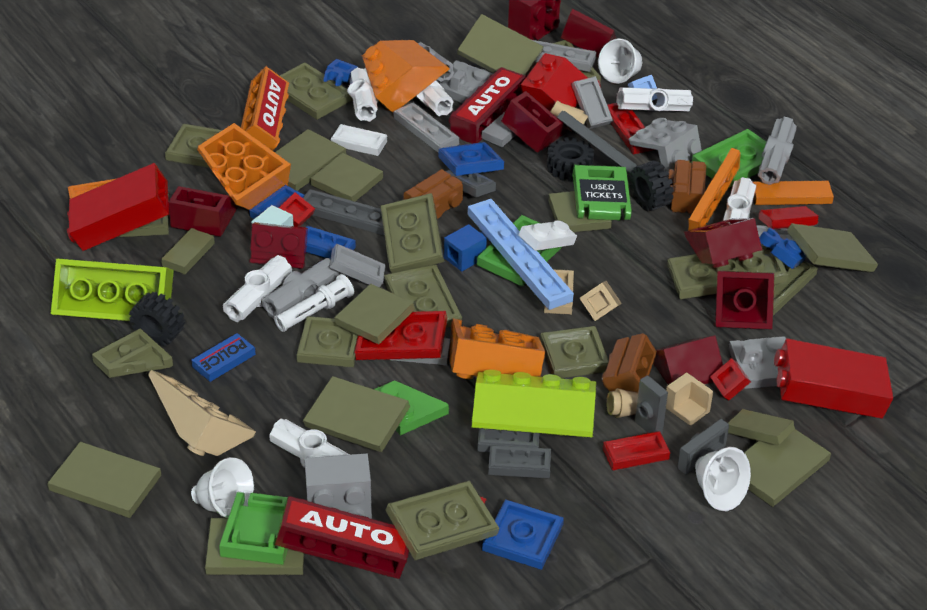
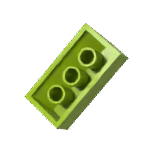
(105, 288)
(534, 403)

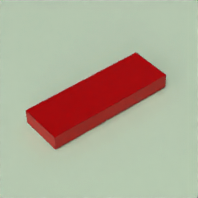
(626, 125)

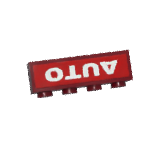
(486, 105)
(342, 537)

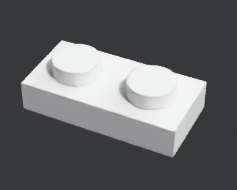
(547, 235)

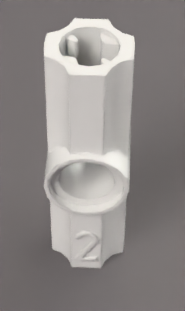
(363, 96)
(436, 98)
(642, 99)
(740, 199)
(256, 287)
(302, 442)

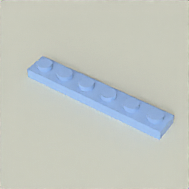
(520, 255)

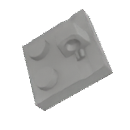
(464, 81)
(757, 359)

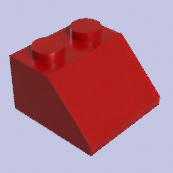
(553, 81)

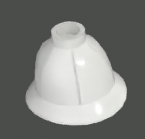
(619, 61)
(724, 477)
(219, 486)

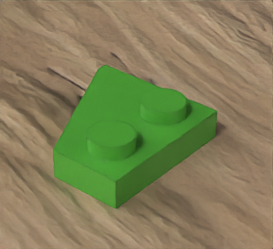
(422, 406)

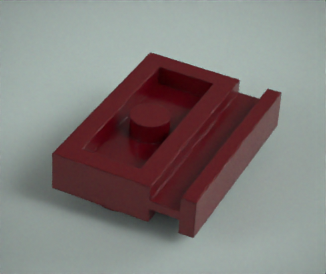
(280, 240)

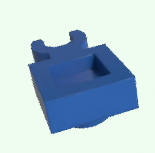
(339, 72)
(784, 250)

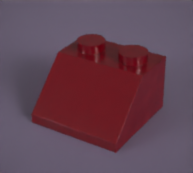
(725, 240)

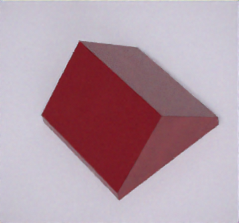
(587, 32)
(745, 299)
(696, 357)

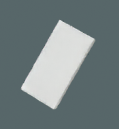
(360, 139)

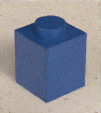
(464, 247)

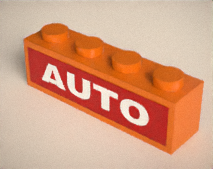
(266, 107)

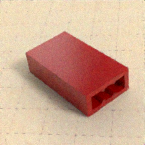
(118, 207)
(833, 378)

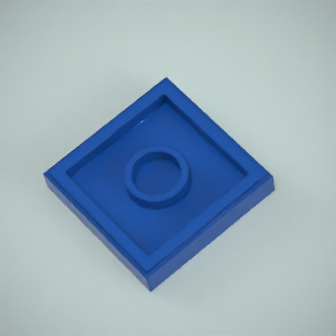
(471, 158)
(524, 534)

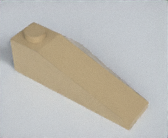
(198, 419)

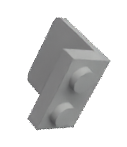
(671, 139)

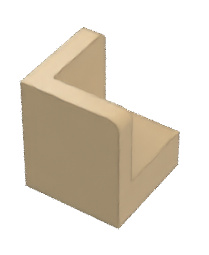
(600, 300)
(689, 399)

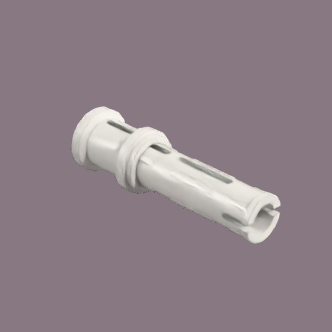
(324, 298)

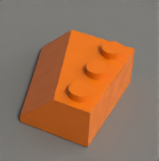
(400, 71)
(244, 166)
(481, 349)

